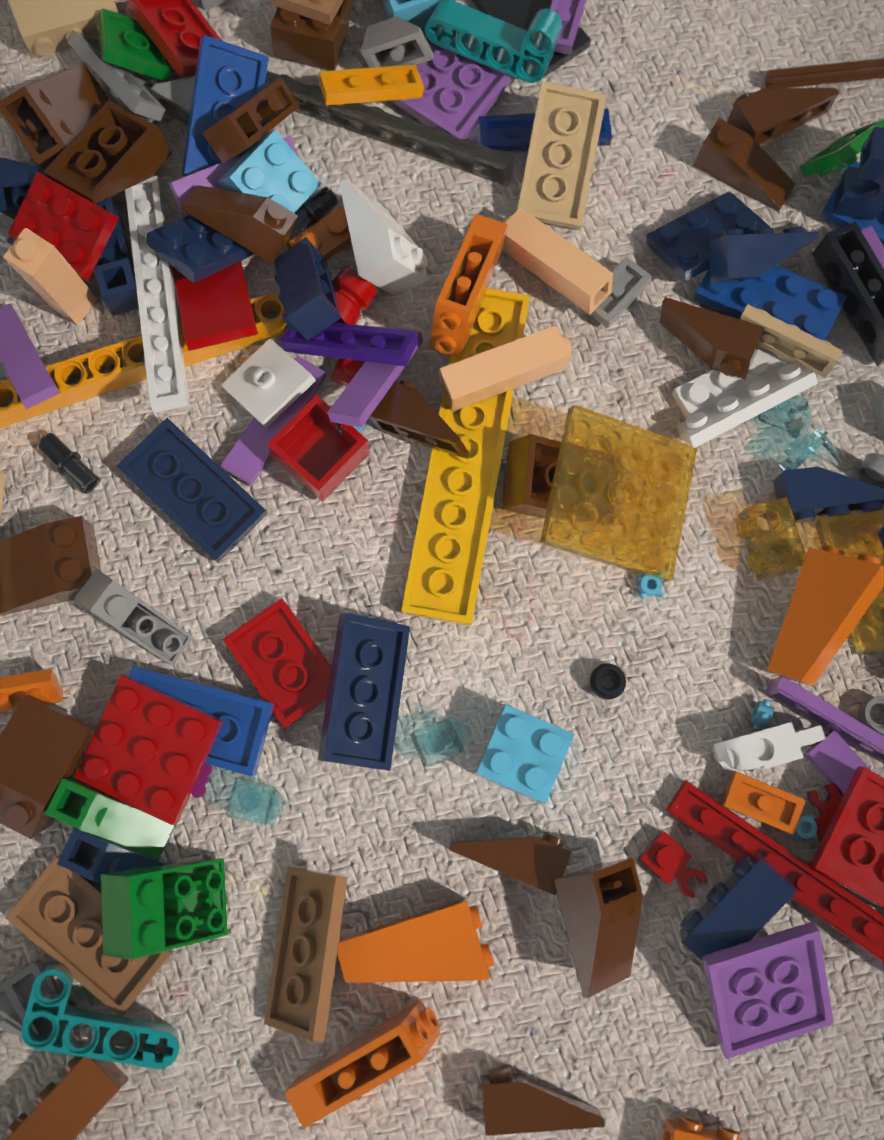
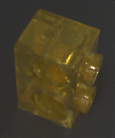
(781, 538)

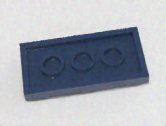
(192, 490)
(364, 692)

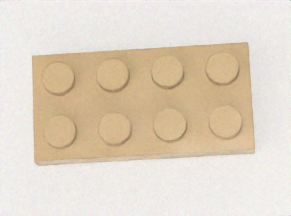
(561, 154)

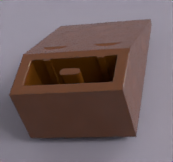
(309, 40)
(52, 112)
(601, 921)

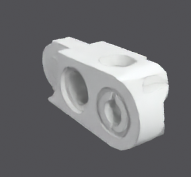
(766, 747)

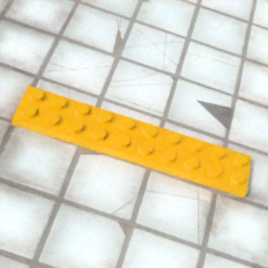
(462, 490)

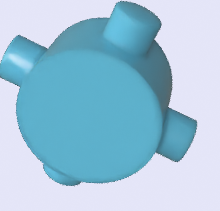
(649, 586)
(762, 714)
(806, 828)

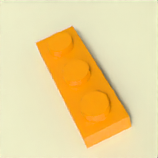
(370, 84)

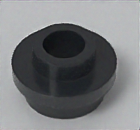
(617, 676)

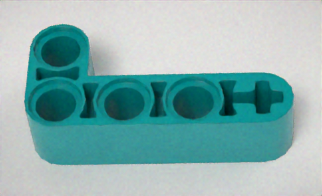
(494, 41)
(103, 1026)

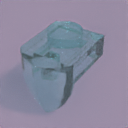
(791, 416)
(815, 443)
(440, 741)
(254, 802)

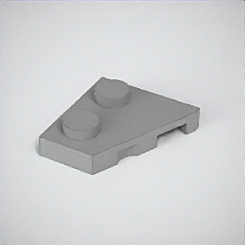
(15, 998)

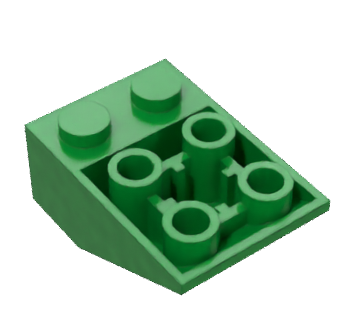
(162, 907)

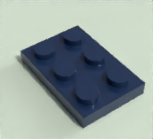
(685, 241)
(195, 248)

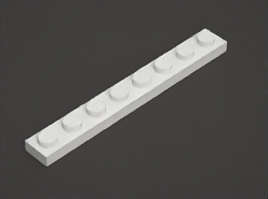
(156, 301)

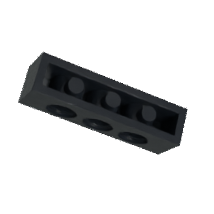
(856, 272)

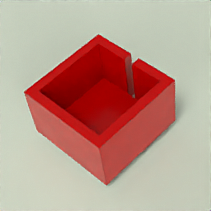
(316, 451)

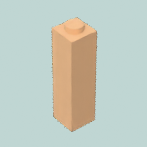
(556, 261)
(50, 276)
(505, 367)

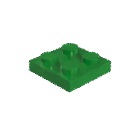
(129, 46)
(839, 153)

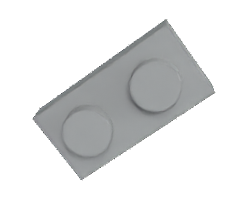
(628, 284)

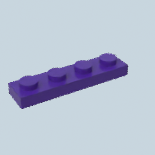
(355, 343)

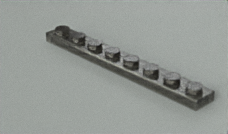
(402, 133)

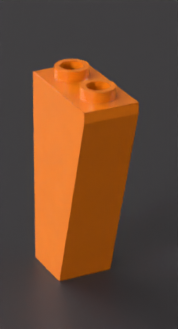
(466, 285)
(824, 611)
(419, 948)
(364, 1064)

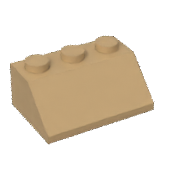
(49, 23)

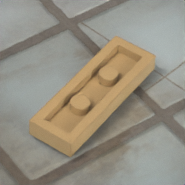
(793, 343)

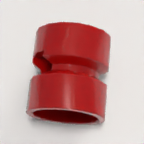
(352, 295)

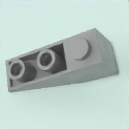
(133, 617)

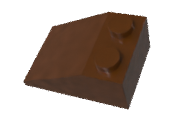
(110, 154)
(530, 474)
(46, 564)
(35, 754)

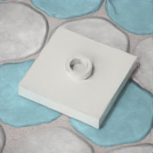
(268, 383)

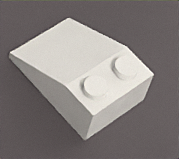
(380, 245)

